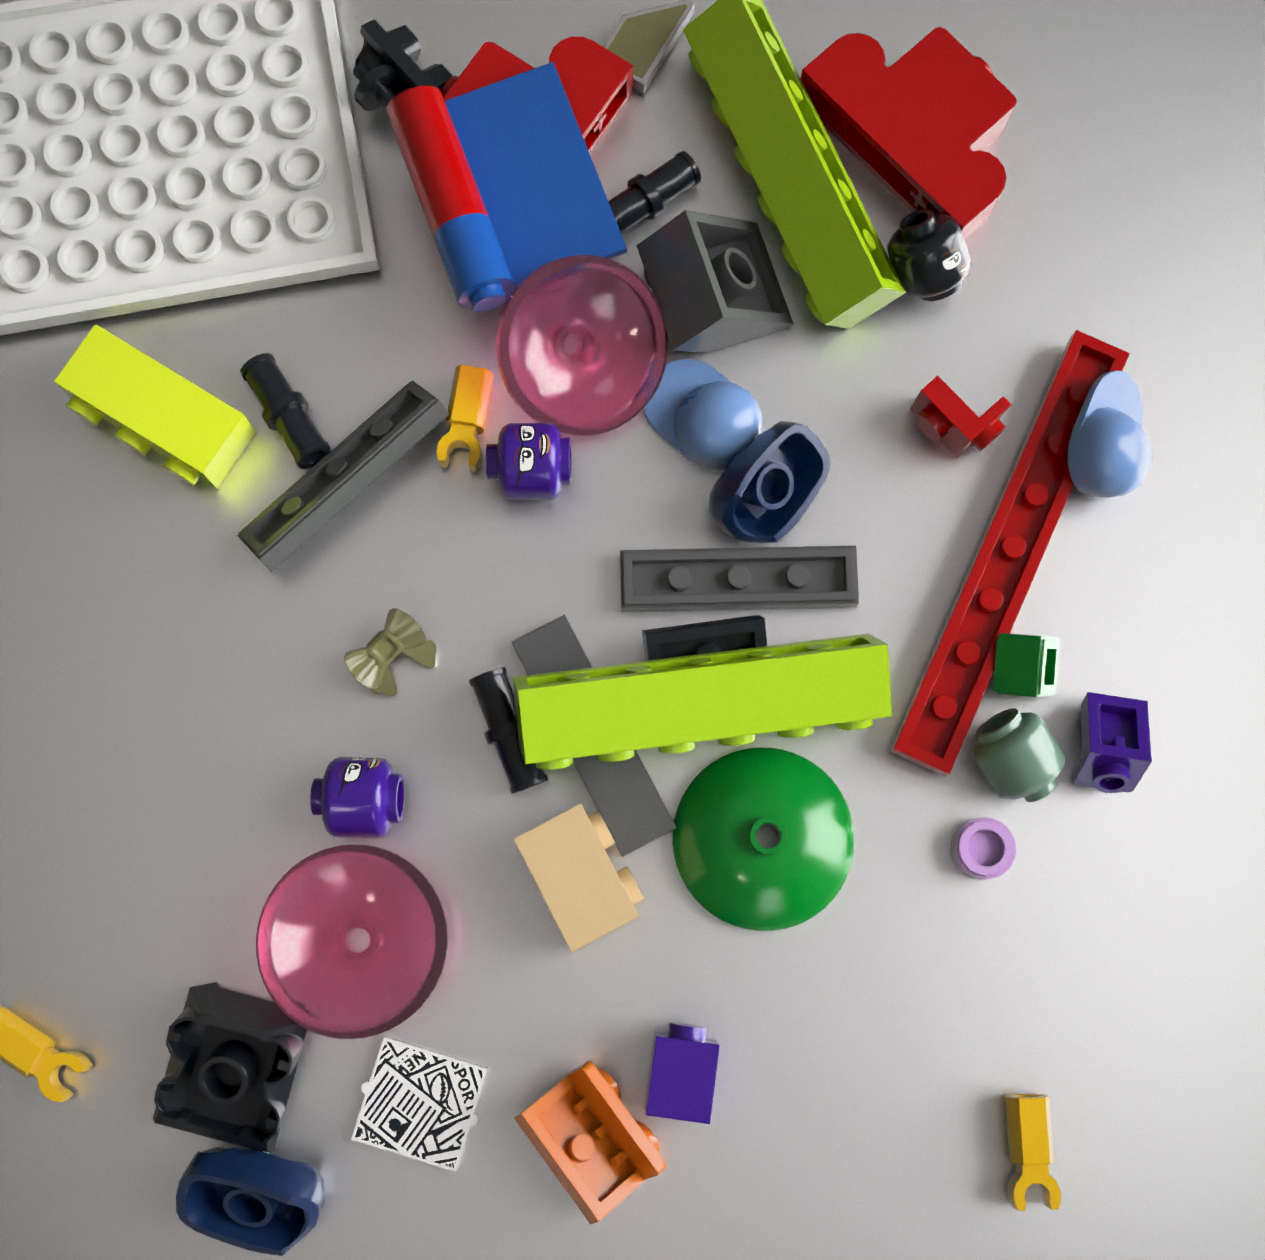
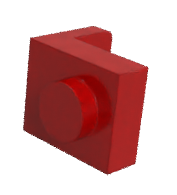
(948, 419)

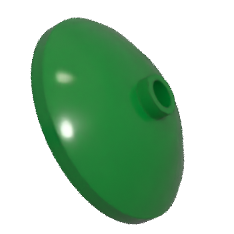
(727, 865)

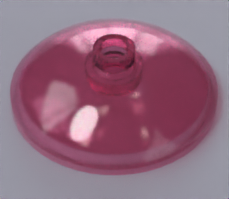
(618, 349)
(308, 952)

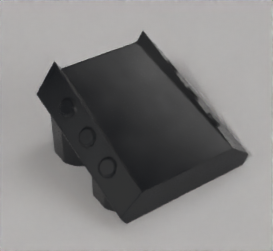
(229, 1068)

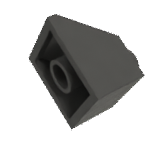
(713, 282)

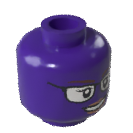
(530, 461)
(358, 797)

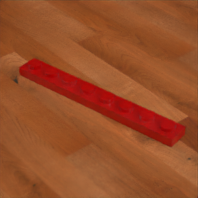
(1002, 565)

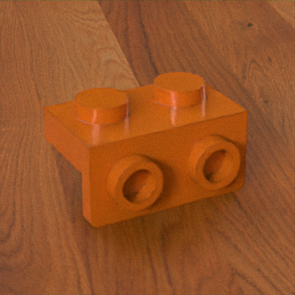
(591, 1140)

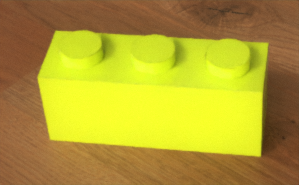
(154, 408)

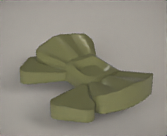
(372, 662)

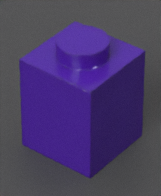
(682, 1074)

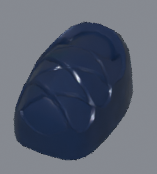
(770, 484)
(250, 1198)

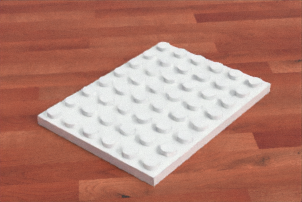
(172, 155)

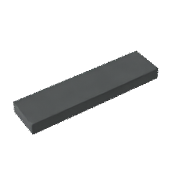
(342, 475)
(739, 578)
(618, 788)

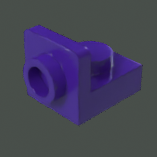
(1113, 743)

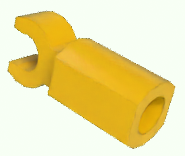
(467, 414)
(35, 1054)
(1030, 1148)

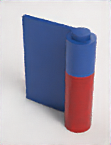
(503, 182)

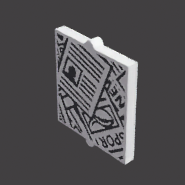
(419, 1104)

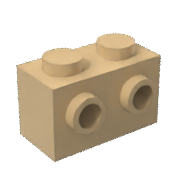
(578, 876)

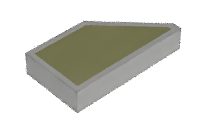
(648, 38)

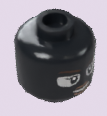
(929, 255)

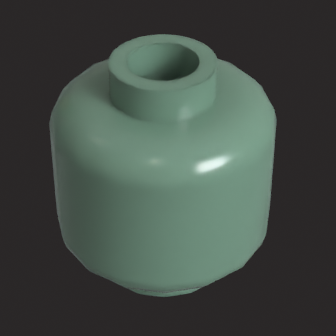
(1018, 755)

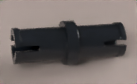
(650, 193)
(285, 410)
(499, 711)

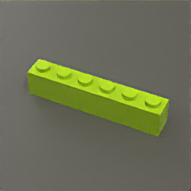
(792, 163)
(701, 699)

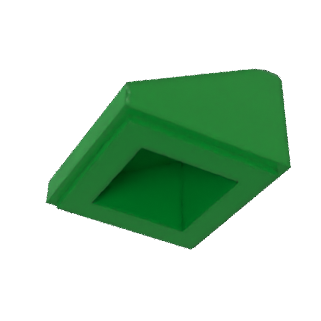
(1026, 665)

